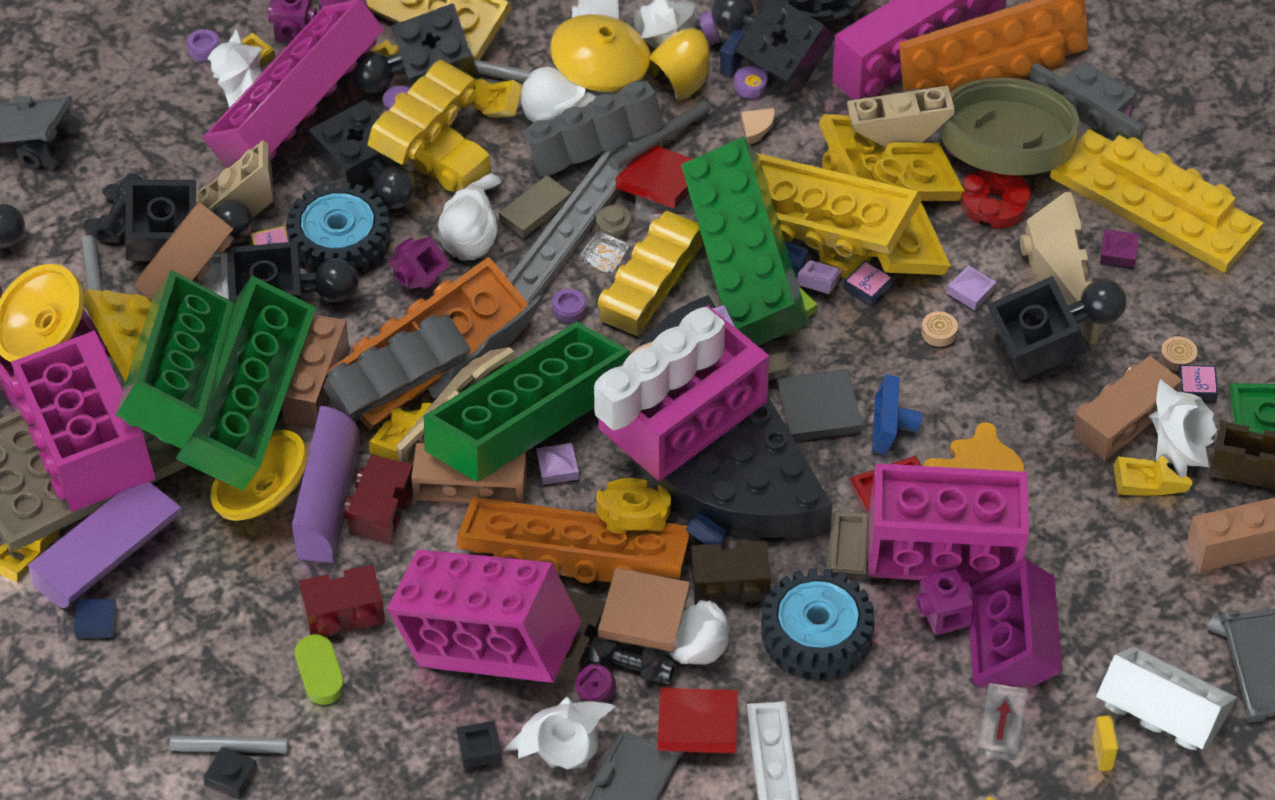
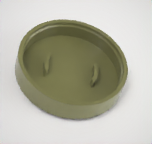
(1011, 126)

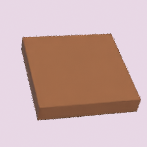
(644, 609)

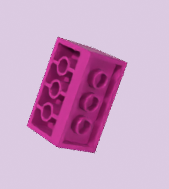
(73, 406)
(699, 410)
(946, 521)
(485, 615)

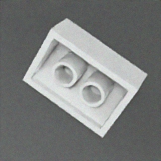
(1165, 698)

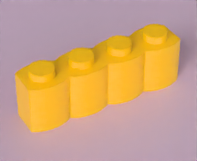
(422, 112)
(650, 273)

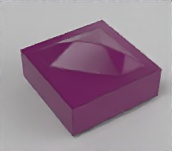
(1119, 248)

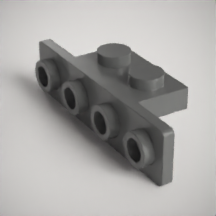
(1096, 98)

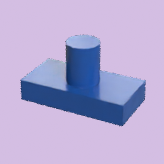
(890, 417)

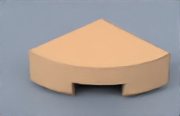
(757, 123)

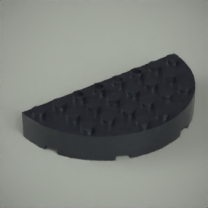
(749, 477)

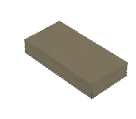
(534, 206)
(849, 544)

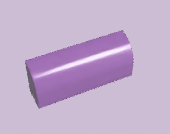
(325, 486)
(101, 542)

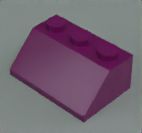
(1015, 627)

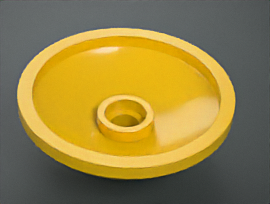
(599, 52)
(39, 310)
(271, 485)

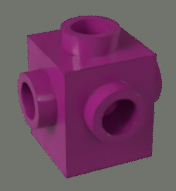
(290, 18)
(418, 263)
(945, 601)

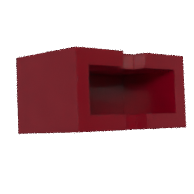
(379, 494)
(342, 602)

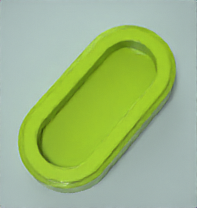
(319, 669)

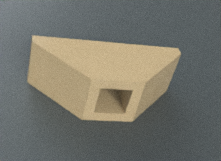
(901, 116)
(245, 181)

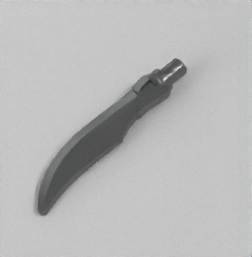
(500, 339)

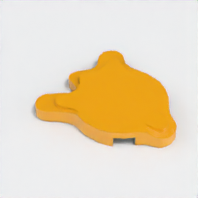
(980, 452)

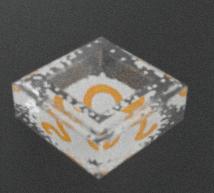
(604, 252)

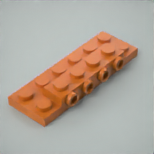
(996, 45)
(476, 303)
(570, 540)

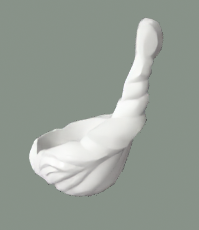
(550, 93)
(468, 222)
(701, 634)

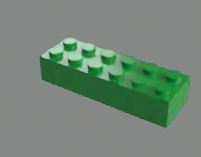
(745, 242)
(175, 360)
(249, 383)
(521, 402)

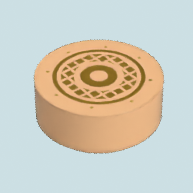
(939, 329)
(1177, 352)

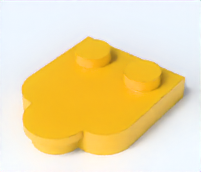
(919, 168)

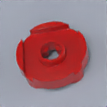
(1003, 213)

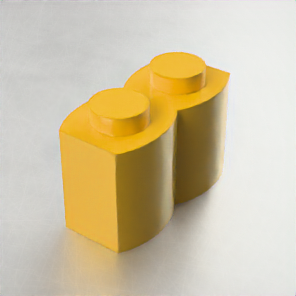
(453, 160)

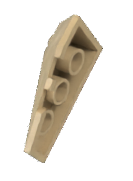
(1054, 251)
(468, 376)

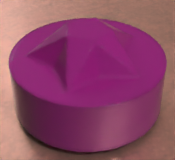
(595, 684)

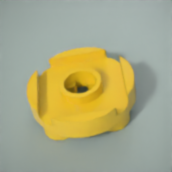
(633, 506)

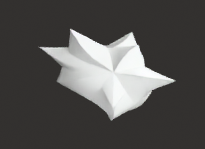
(663, 19)
(235, 66)
(1182, 428)
(562, 733)

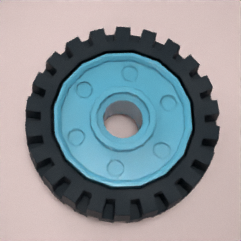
(340, 226)
(833, 645)

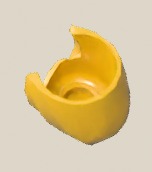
(684, 61)

